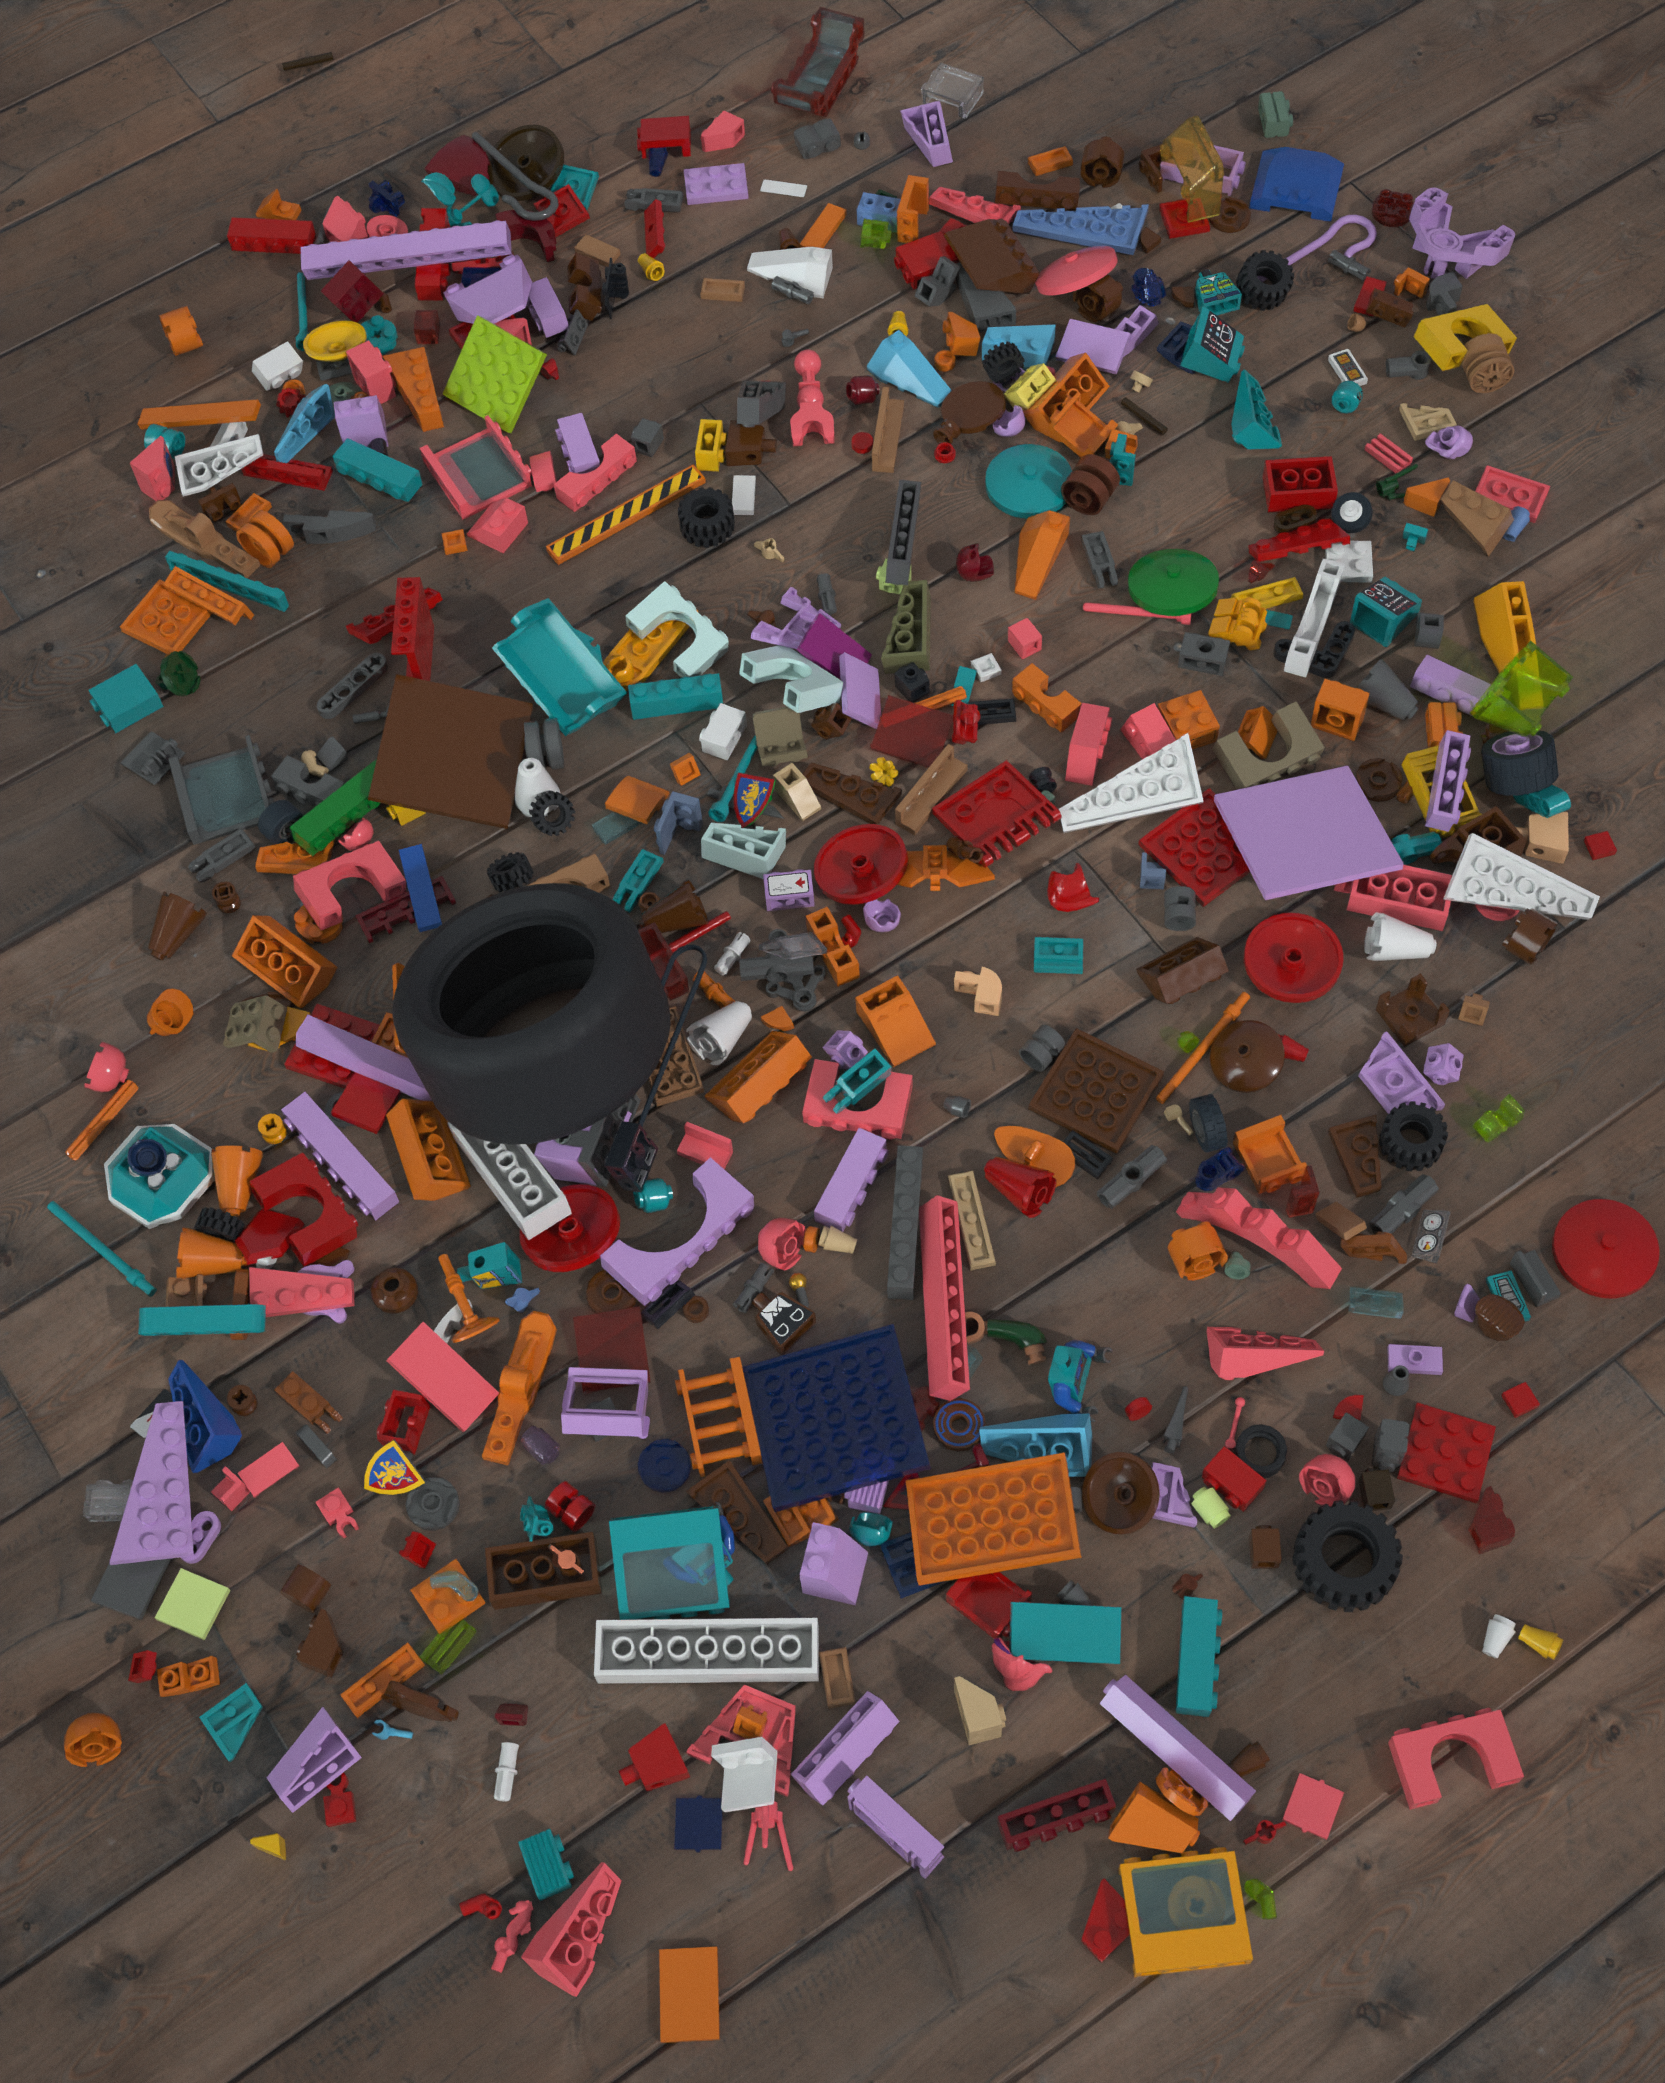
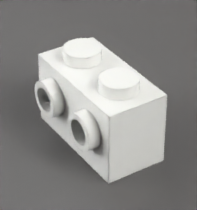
(277, 366)
(723, 731)

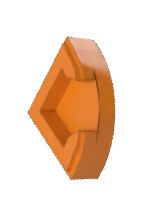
(778, 1019)

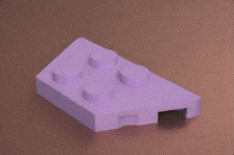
(1395, 1078)

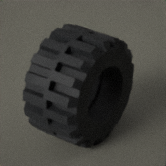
(1271, 267)
(706, 503)
(1419, 1119)

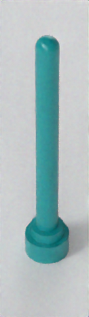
(302, 310)
(720, 809)

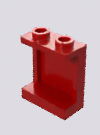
(664, 133)
(921, 256)
(987, 1601)

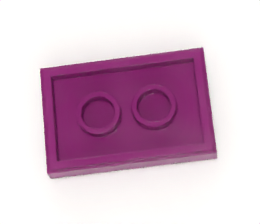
(825, 644)

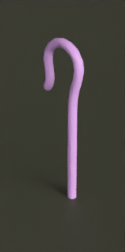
(1330, 233)

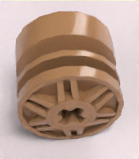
(1487, 363)

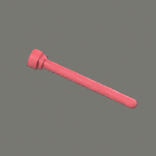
(1131, 610)

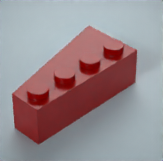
(432, 279)

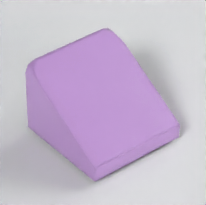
(1466, 1305)

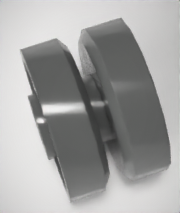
(546, 744)

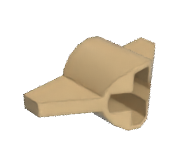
(1129, 428)
(769, 549)

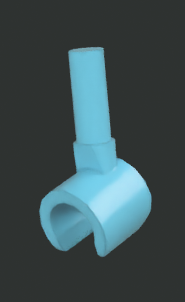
(388, 1731)

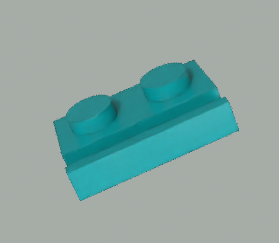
(1058, 955)

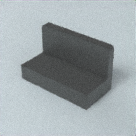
(1534, 1277)

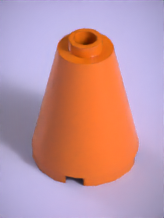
(232, 1174)
(206, 1255)

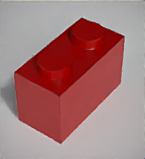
(1233, 1479)

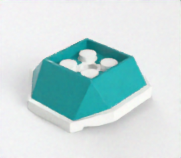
(168, 1193)

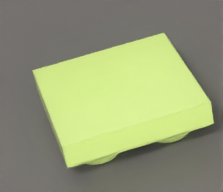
(192, 1604)

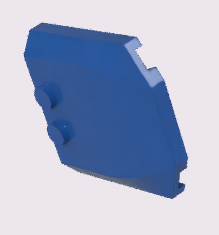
(1297, 181)

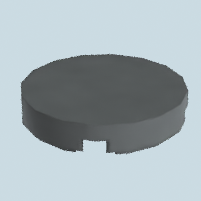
(433, 1504)

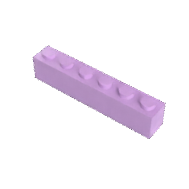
(340, 1156)

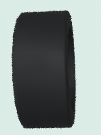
(1270, 1434)

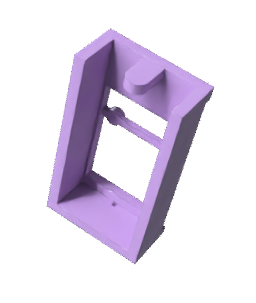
(1230, 158)
(895, 1825)

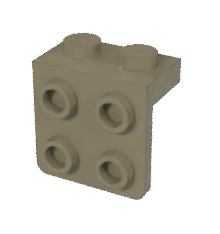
(779, 736)
(256, 1022)

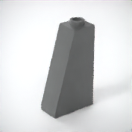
(985, 307)

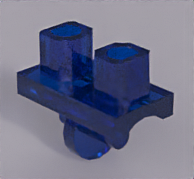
(383, 200)

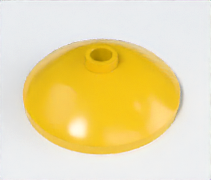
(333, 339)

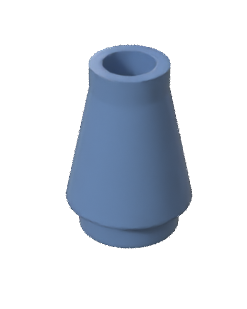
(1521, 519)

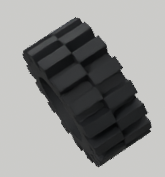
(1003, 362)
(561, 822)
(510, 871)
(219, 1224)

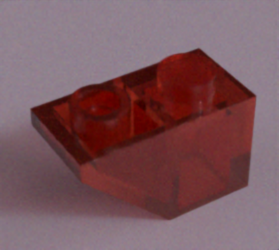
(1489, 1524)

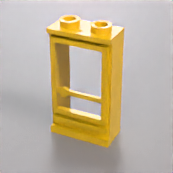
(1425, 761)

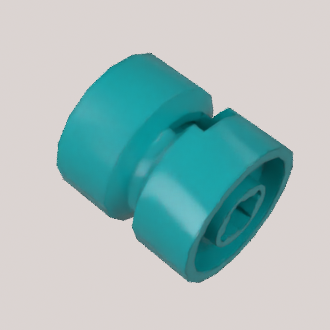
(174, 439)

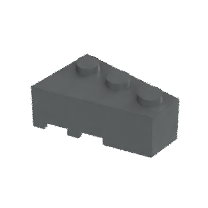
(759, 401)

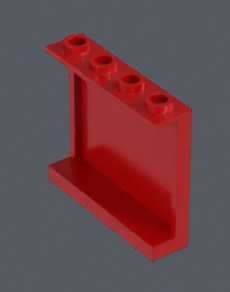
(413, 628)

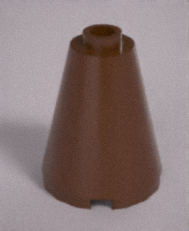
(676, 910)
(173, 925)

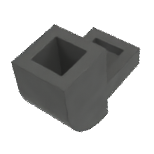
(940, 286)
(1444, 293)
(1429, 630)

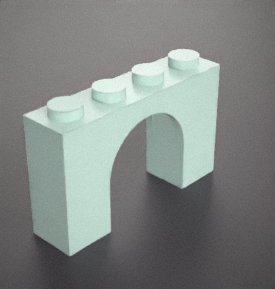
(666, 605)
(810, 684)

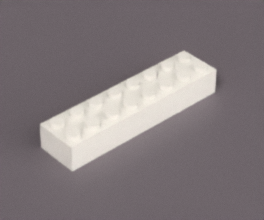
(707, 1650)

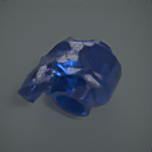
(1148, 287)

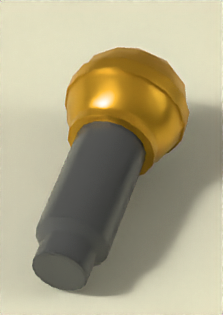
(798, 1284)

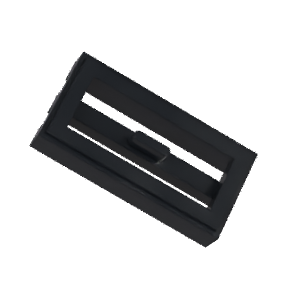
(996, 715)
(1081, 1152)
(667, 1304)

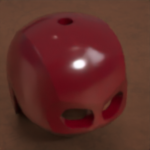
(972, 566)

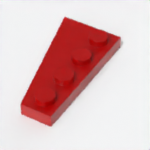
(378, 626)

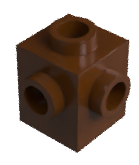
(830, 721)

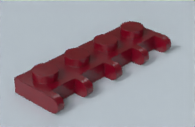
(398, 910)

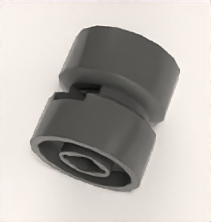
(1179, 908)
(1040, 1050)

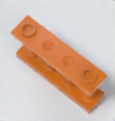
(743, 1424)

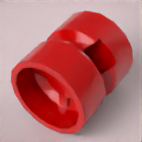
(567, 1504)

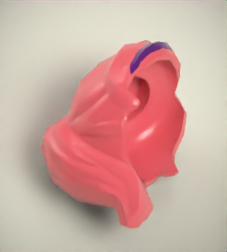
(1016, 1671)

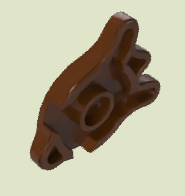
(418, 1703)

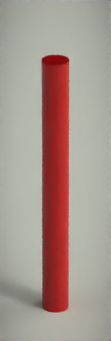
(696, 933)

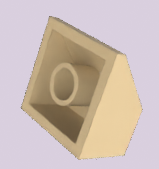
(979, 1712)

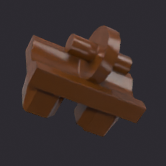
(218, 500)

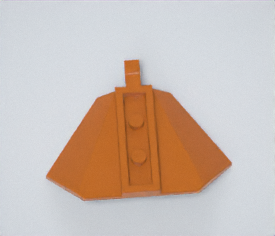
(938, 864)

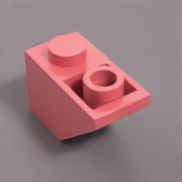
(723, 132)

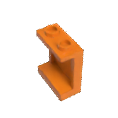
(913, 202)
(1079, 427)
(1268, 1155)

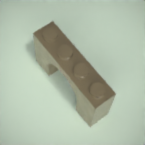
(1301, 748)

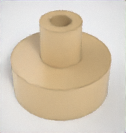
(1140, 380)

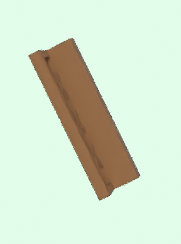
(887, 433)
(929, 791)

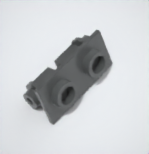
(573, 336)

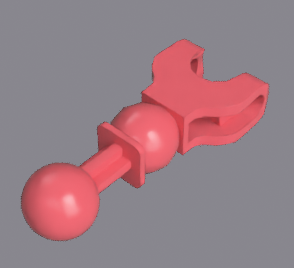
(811, 415)

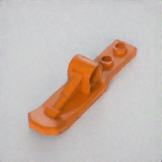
(520, 1384)

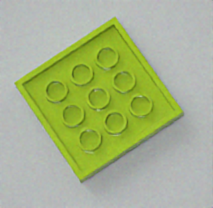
(494, 373)

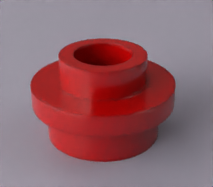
(944, 453)

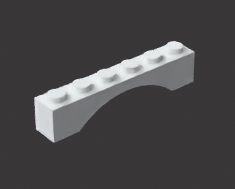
(1314, 618)

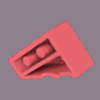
(1147, 731)
(1087, 743)

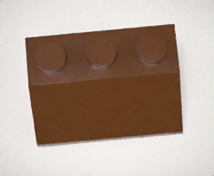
(1183, 970)

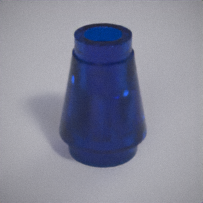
(657, 160)

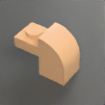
(985, 986)

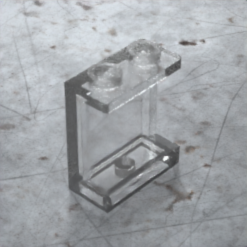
(954, 87)

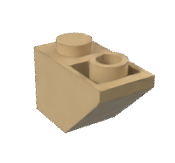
(796, 791)

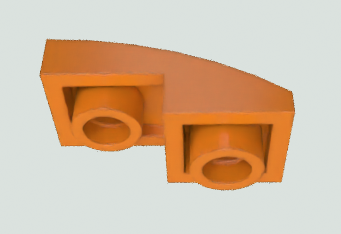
(189, 1677)

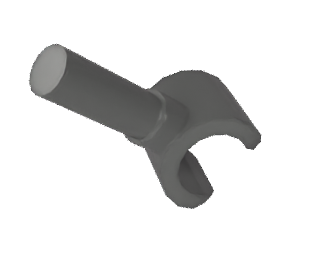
(788, 336)

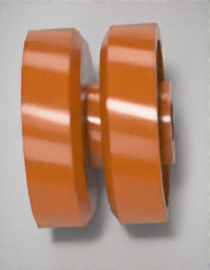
(265, 538)

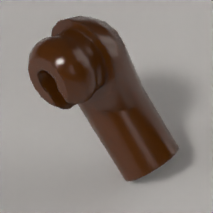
(385, 303)

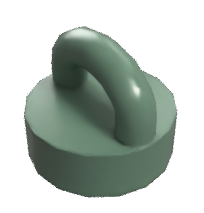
(1237, 1266)

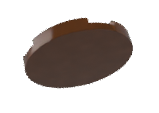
(974, 406)

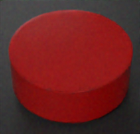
(862, 442)
(1138, 1408)

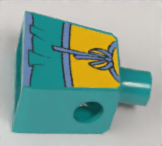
(492, 1267)

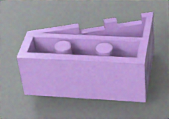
(928, 131)
(312, 1761)

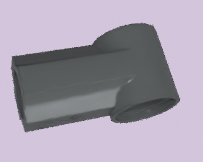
(1413, 366)

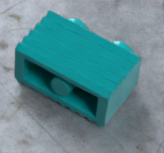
(546, 1864)

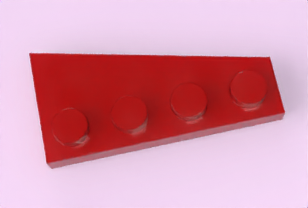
(1299, 540)

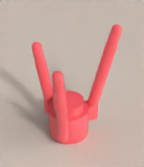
(766, 1818)

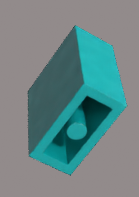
(125, 698)

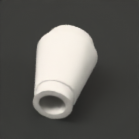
(1498, 1635)

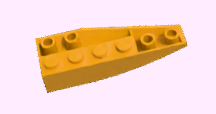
(1504, 621)

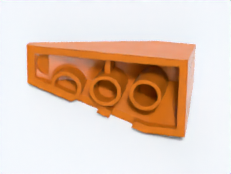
(1038, 550)

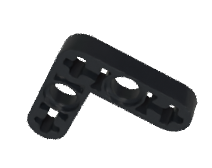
(1325, 657)

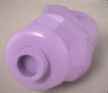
(1450, 442)

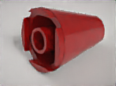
(1021, 1184)

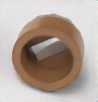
(1356, 323)

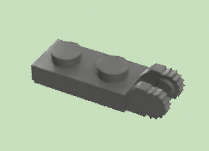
(642, 198)
(1099, 557)
(221, 855)

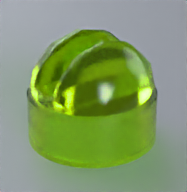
(1187, 1041)

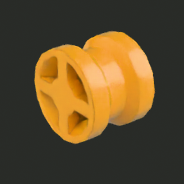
(277, 1133)

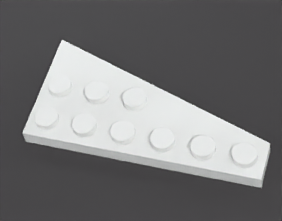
(1148, 787)
(1505, 880)

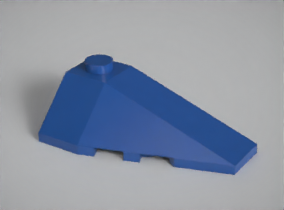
(209, 1426)

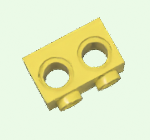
(1030, 386)

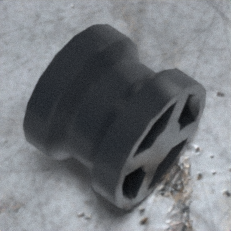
(1042, 779)

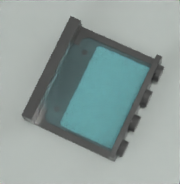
(222, 792)

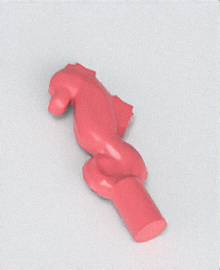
(521, 1925)

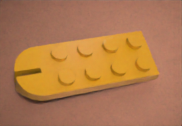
(636, 659)

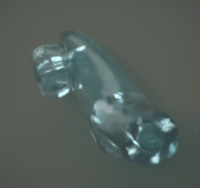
(457, 1581)

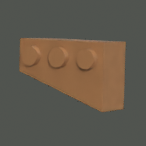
(1477, 515)

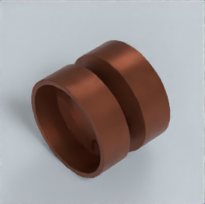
(1090, 484)

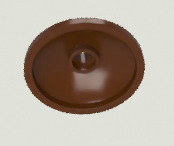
(1250, 1070)
(1106, 1489)

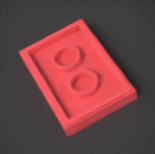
(1513, 490)

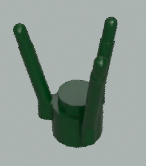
(1389, 485)

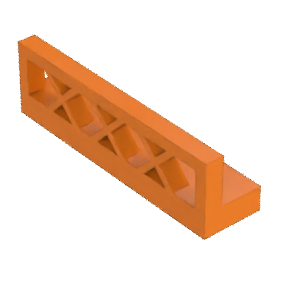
(207, 596)

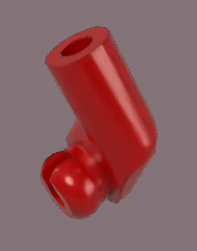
(853, 931)
(482, 1903)

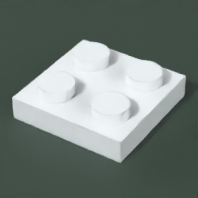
(1357, 560)

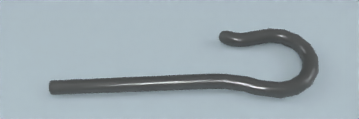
(533, 216)

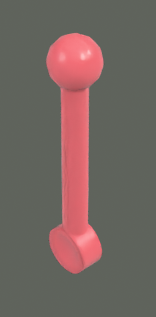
(1230, 1443)

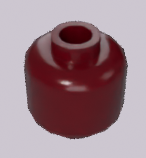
(862, 390)

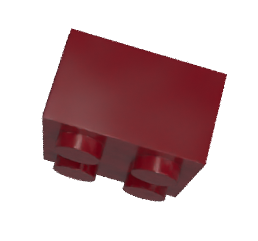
(352, 292)

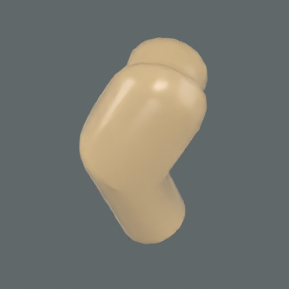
(309, 759)

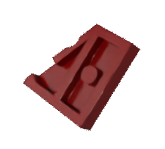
(1107, 1922)

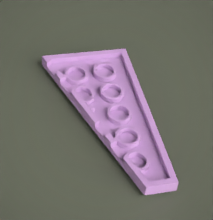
(158, 1506)

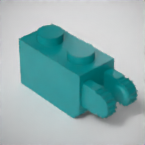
(859, 1080)

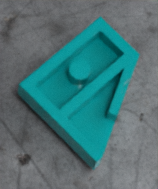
(232, 1720)

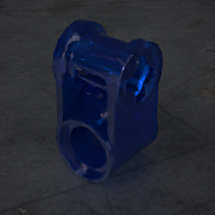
(1221, 1166)

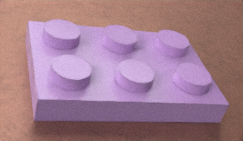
(716, 184)

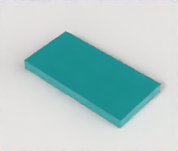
(1065, 1632)

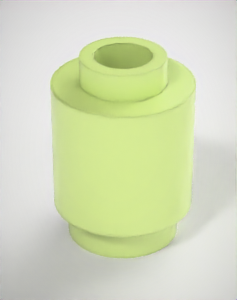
(1210, 1507)

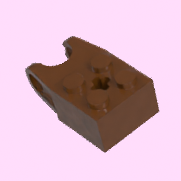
(1491, 826)

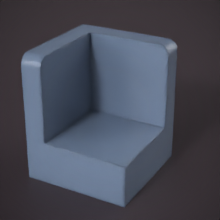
(1151, 874)

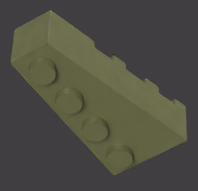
(910, 629)

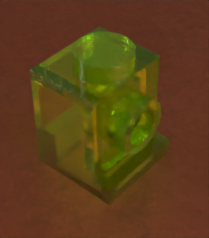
(875, 234)

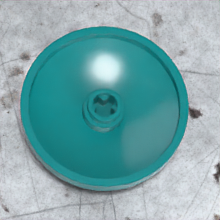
(1027, 480)

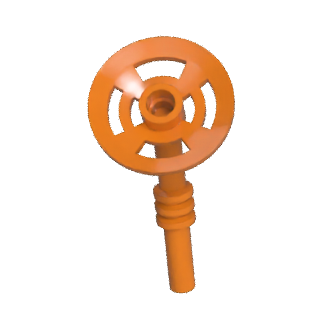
(472, 1324)

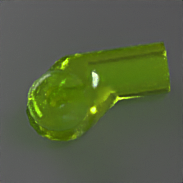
(1264, 1895)

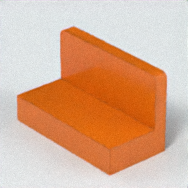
(1258, 731)

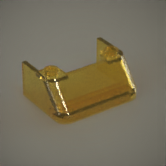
(1199, 165)

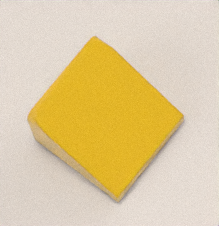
(271, 1844)

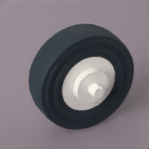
(1352, 512)

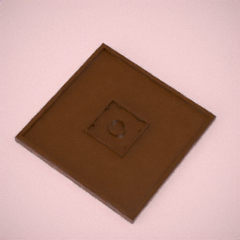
(450, 751)

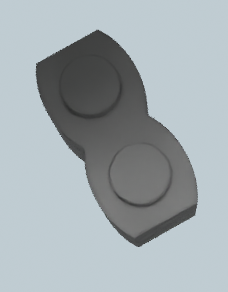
(817, 138)

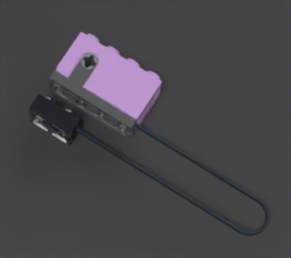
(615, 1143)

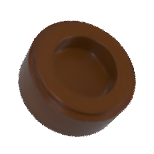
(696, 1309)

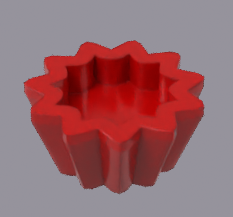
(288, 400)

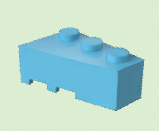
(1033, 341)

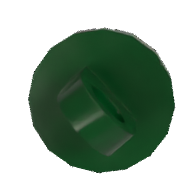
(178, 674)

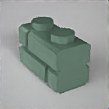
(1274, 114)

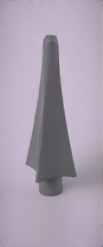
(1173, 1433)

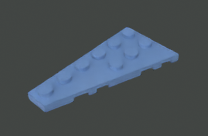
(1086, 226)

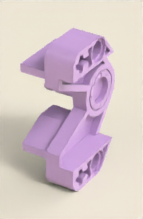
(1431, 221)

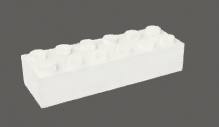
(517, 1182)

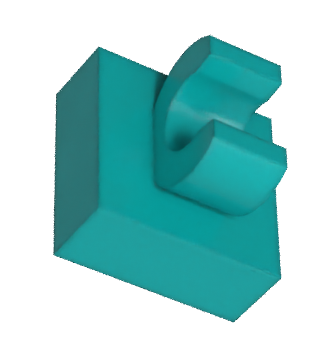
(1414, 535)

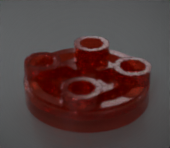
(1392, 208)

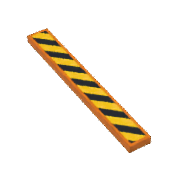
(625, 514)

